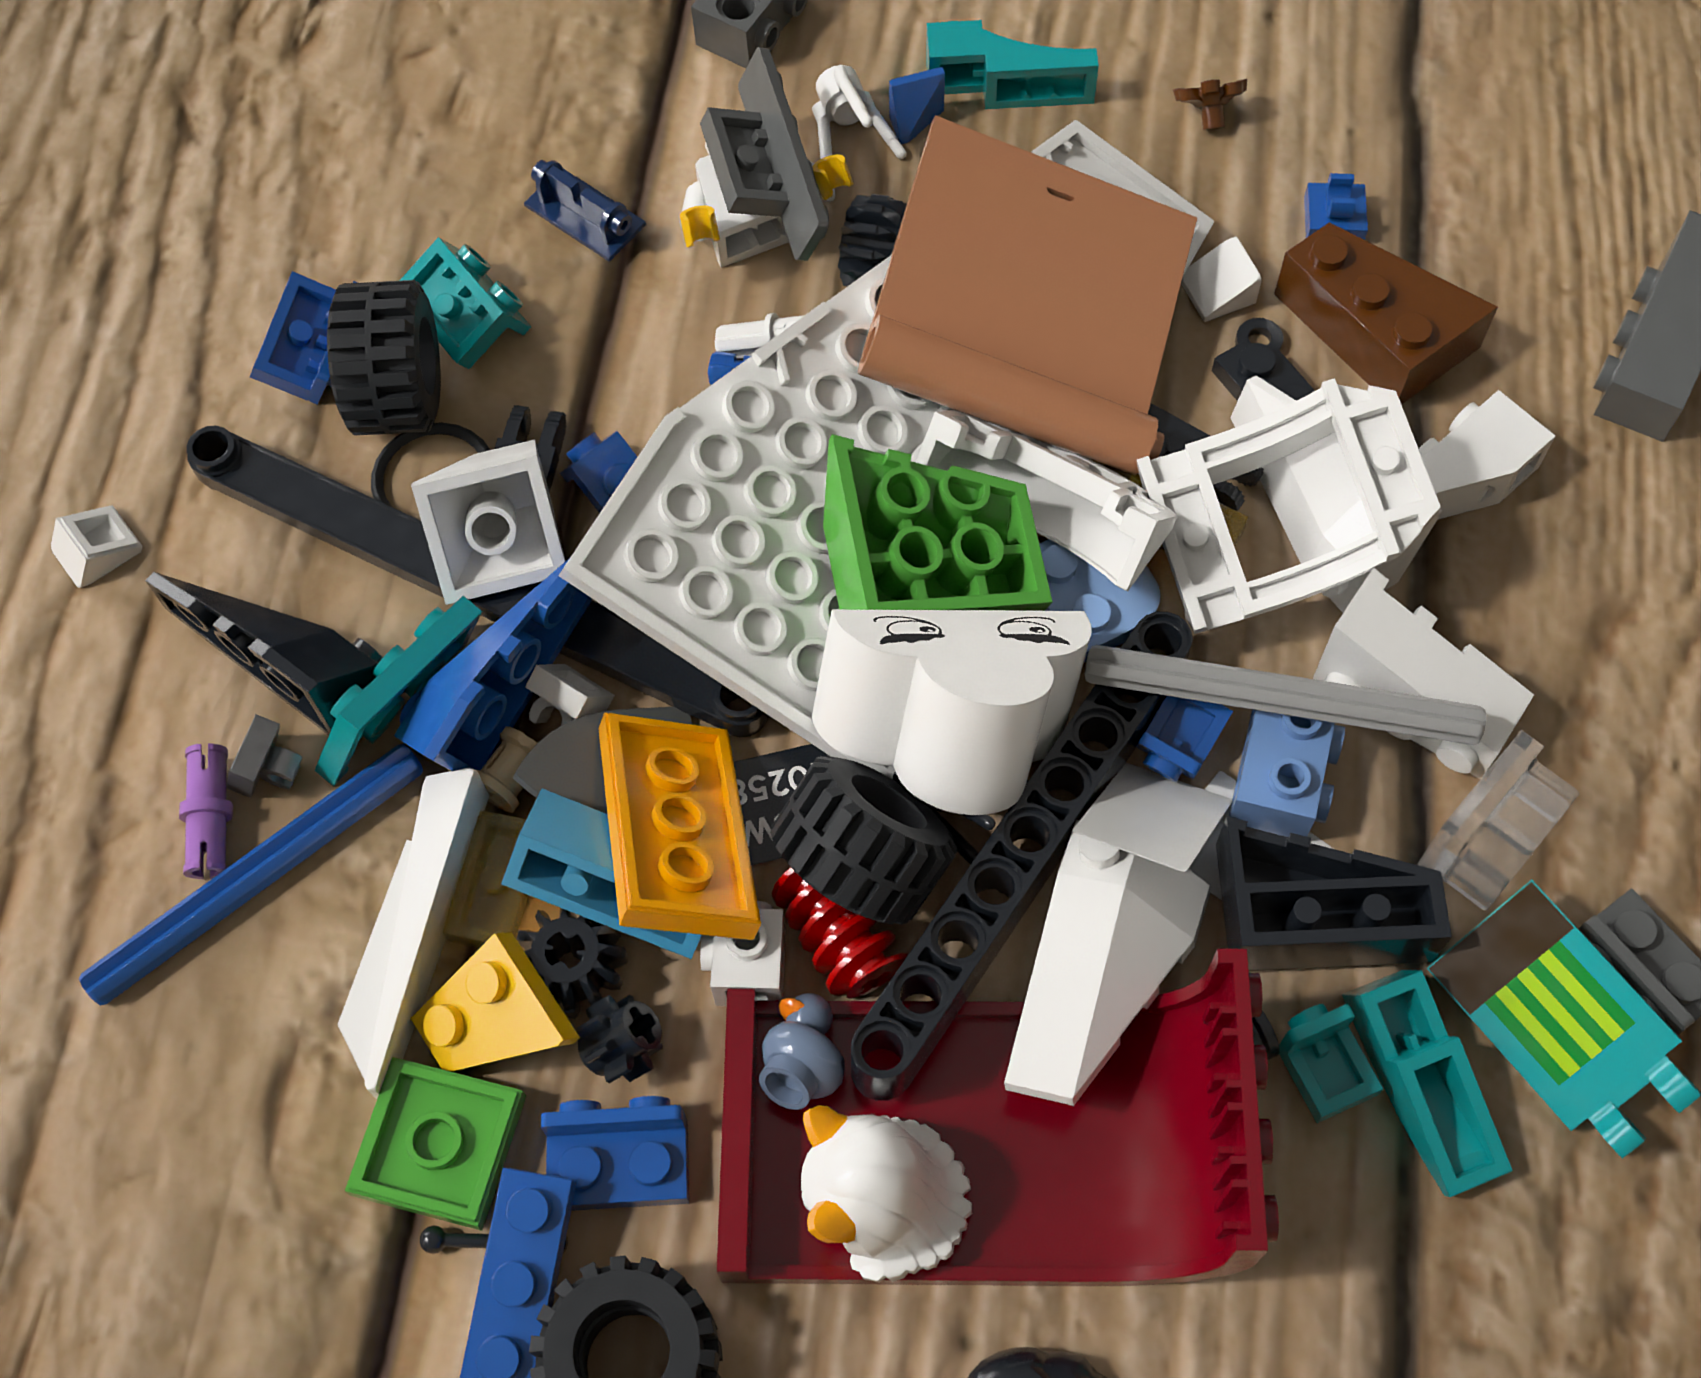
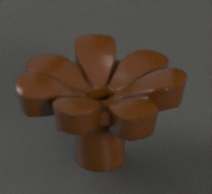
(1210, 99)

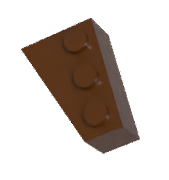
(1380, 311)

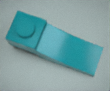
(1009, 70)

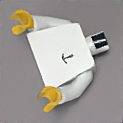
(744, 235)

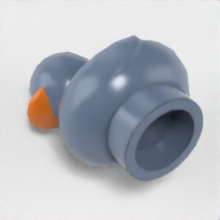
(799, 1056)

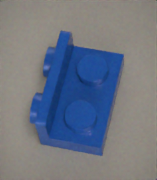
(620, 1153)

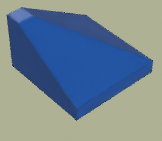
(915, 102)

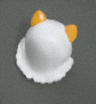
(883, 1192)

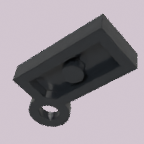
(1259, 360)

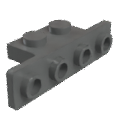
(763, 158)

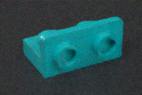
(465, 302)

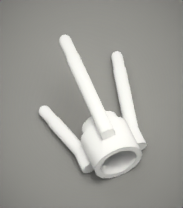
(846, 103)

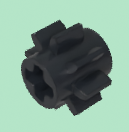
(619, 1038)

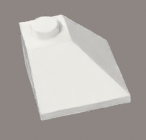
(490, 522)

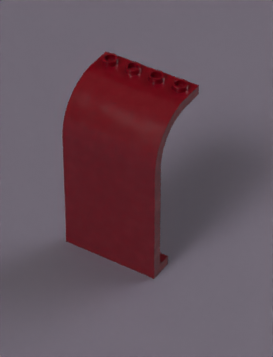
(1125, 1188)

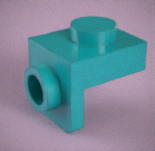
(1327, 1061)

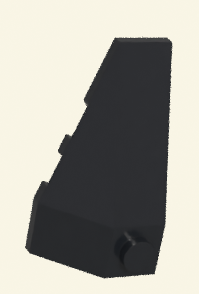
(288, 655)

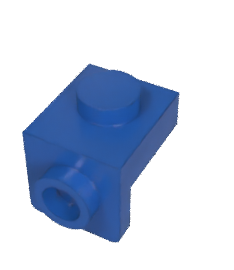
(599, 466)
(1182, 736)

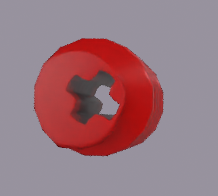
(838, 938)

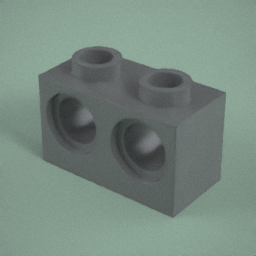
(740, 26)

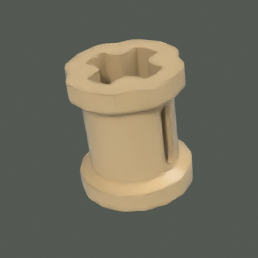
(501, 767)

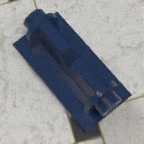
(581, 210)

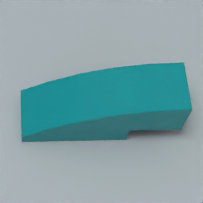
(1428, 1081)

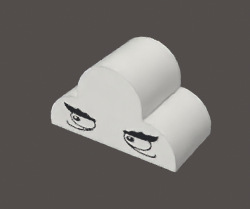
(951, 697)

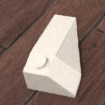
(1317, 495)

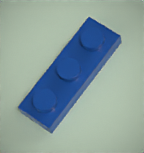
(518, 1272)

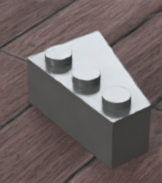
(1659, 344)

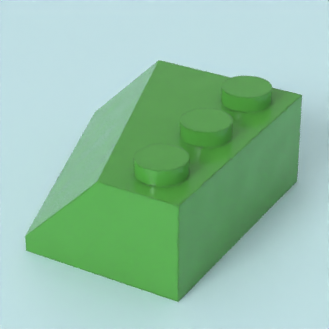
(928, 536)

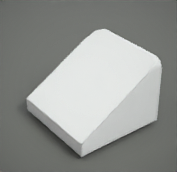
(1222, 281)
(93, 544)

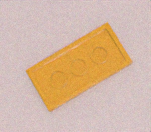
(676, 828)

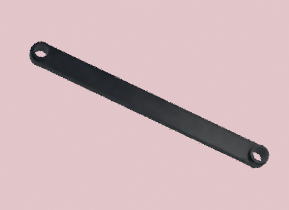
(400, 547)

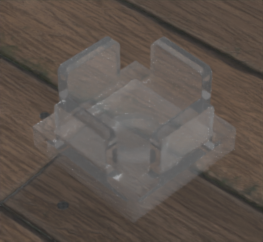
(1499, 823)

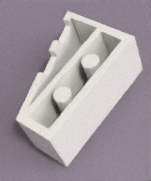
(1398, 651)

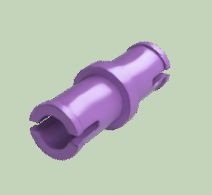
(205, 811)

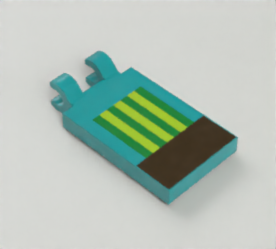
(1563, 1016)

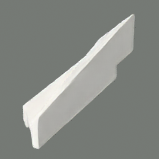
(411, 925)

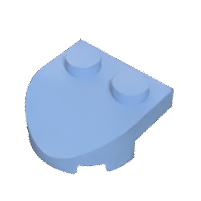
(1082, 587)

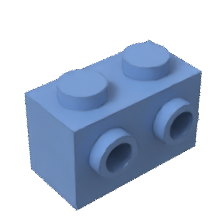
(1284, 773)

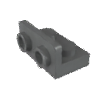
(1649, 958)

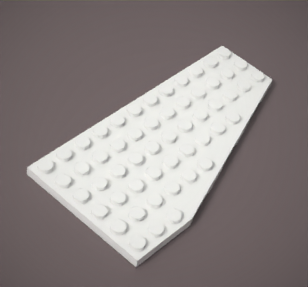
(723, 511)

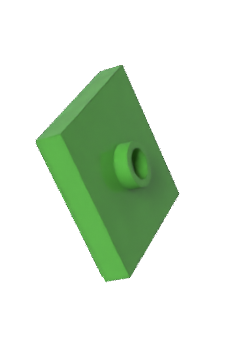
(436, 1143)

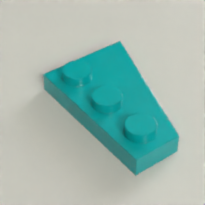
(371, 709)

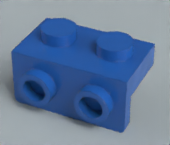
(296, 342)

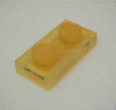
(480, 900)

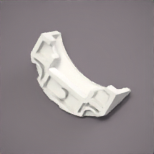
(1070, 497)

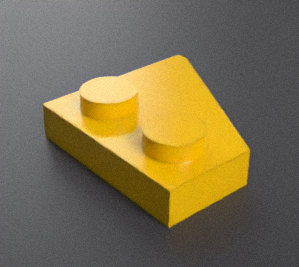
(492, 1010)

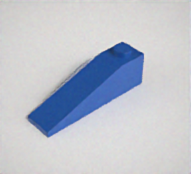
(483, 687)

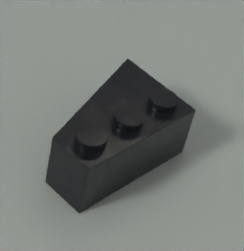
(1323, 905)

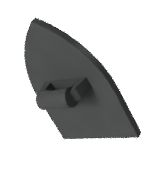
(571, 759)

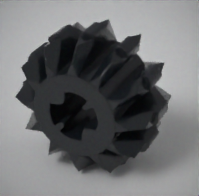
(868, 234)
(586, 941)

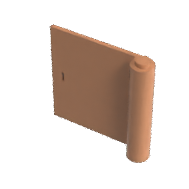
(1030, 297)

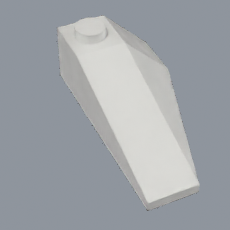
(1100, 959)

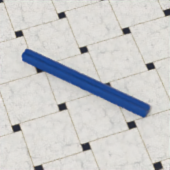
(250, 875)

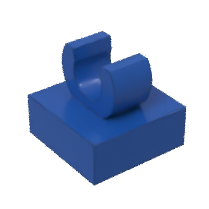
(1337, 203)

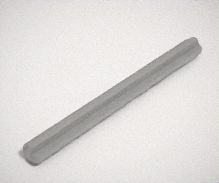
(1286, 694)

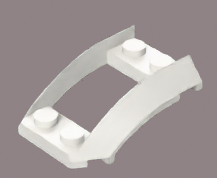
(1381, 462)

